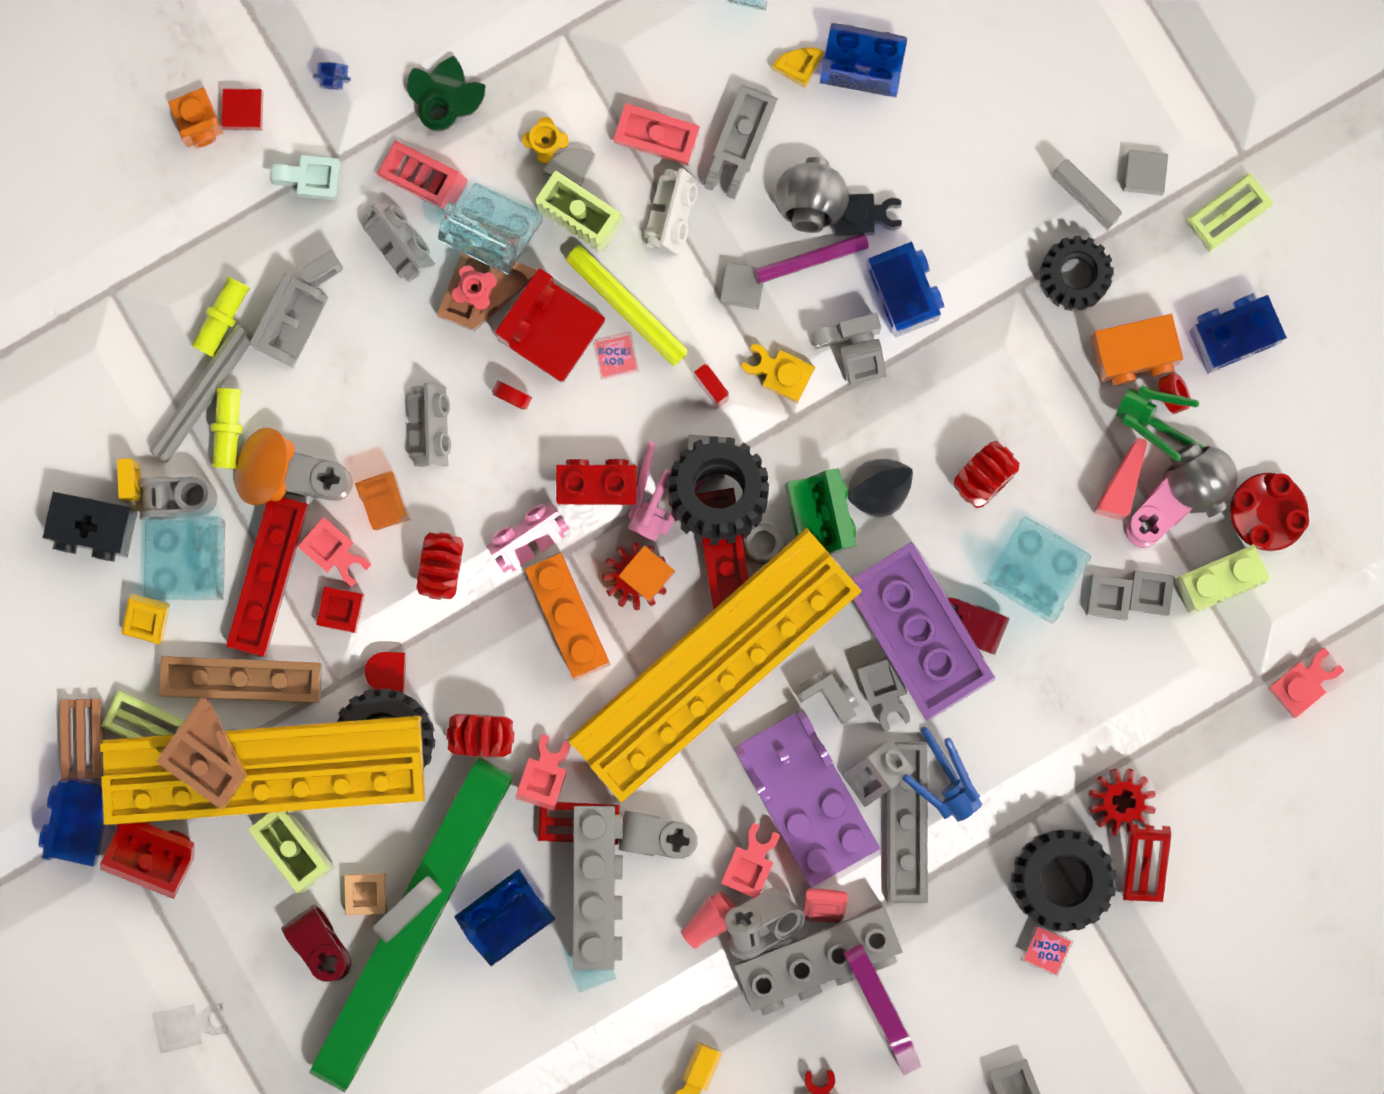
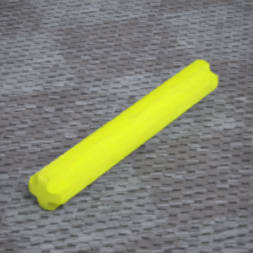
(626, 305)

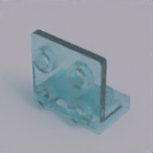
(488, 227)
(184, 559)
(1037, 569)

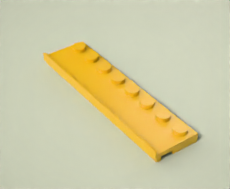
(714, 665)
(285, 771)

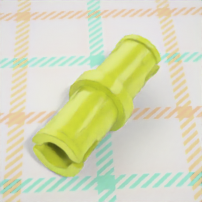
(220, 316)
(226, 428)

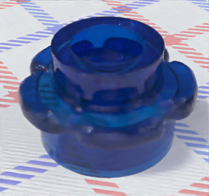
(332, 75)

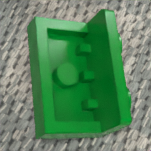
(823, 509)

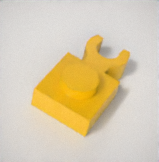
(785, 374)

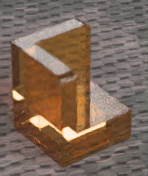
(383, 500)

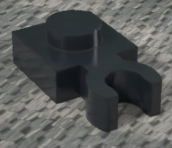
(863, 215)

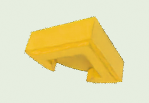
(799, 64)

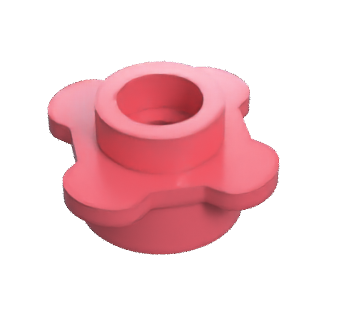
(477, 298)

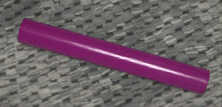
(811, 258)

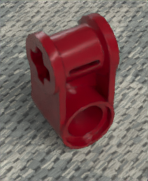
(982, 624)
(314, 938)

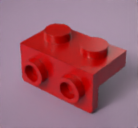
(596, 484)
(149, 857)

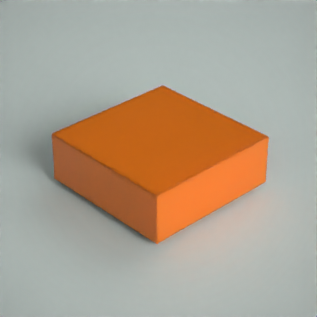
(647, 573)

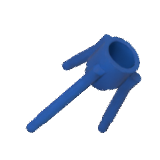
(960, 796)

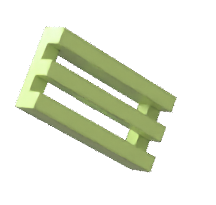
(1202, 232)
(115, 710)

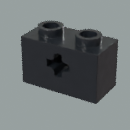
(70, 512)

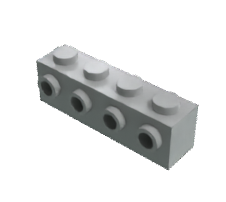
(594, 887)
(816, 960)

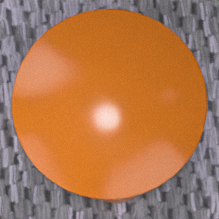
(263, 466)

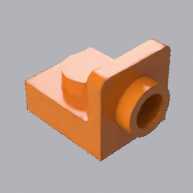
(196, 118)

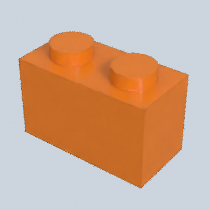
(1137, 349)

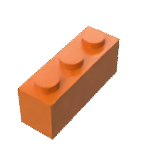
(567, 616)

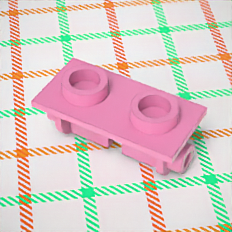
(537, 526)

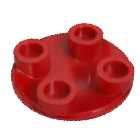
(1269, 511)

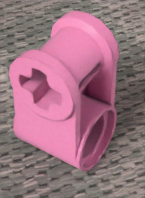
(1161, 510)

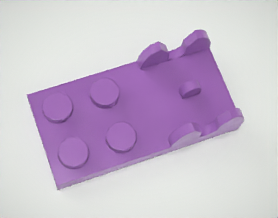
(921, 631)
(806, 798)

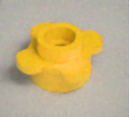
(545, 128)

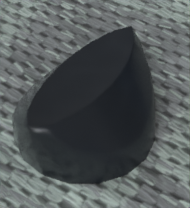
(880, 487)

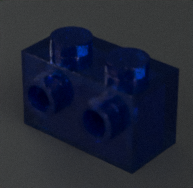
(904, 288)
(1237, 333)
(506, 917)

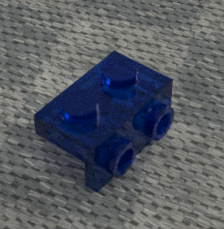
(863, 59)
(74, 822)

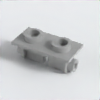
(388, 225)
(430, 407)

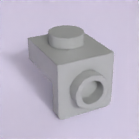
(840, 699)

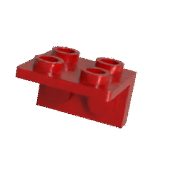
(549, 327)

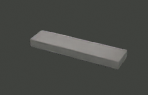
(908, 832)

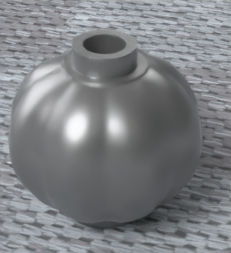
(811, 195)
(1202, 478)

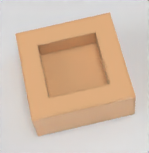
(365, 894)

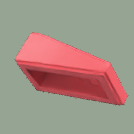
(445, 186)
(1119, 494)
(824, 905)

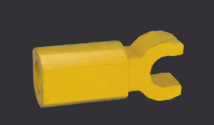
(700, 1069)

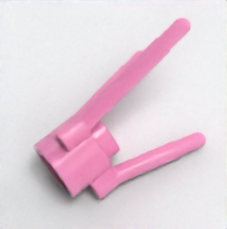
(649, 518)

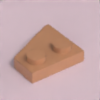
(506, 288)
(204, 756)

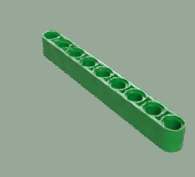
(394, 960)

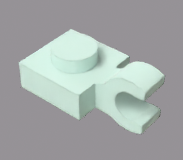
(315, 177)

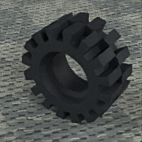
(1076, 249)

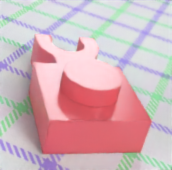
(329, 547)
(1301, 686)
(543, 778)
(748, 868)

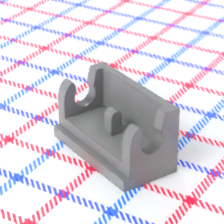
(289, 320)

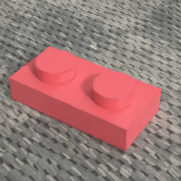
(656, 134)

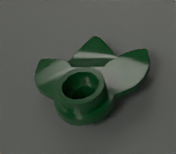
(444, 89)

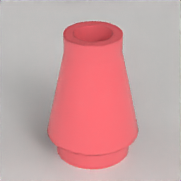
(708, 920)

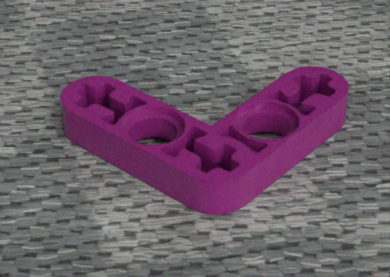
(883, 1009)

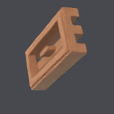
(66, 738)

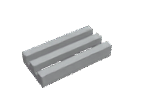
(1086, 194)

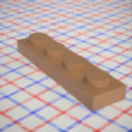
(240, 679)

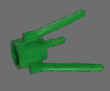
(1139, 411)

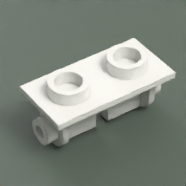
(670, 228)

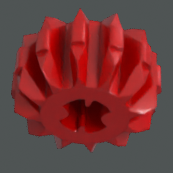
(986, 474)
(439, 565)
(621, 585)
(480, 735)
(1116, 789)

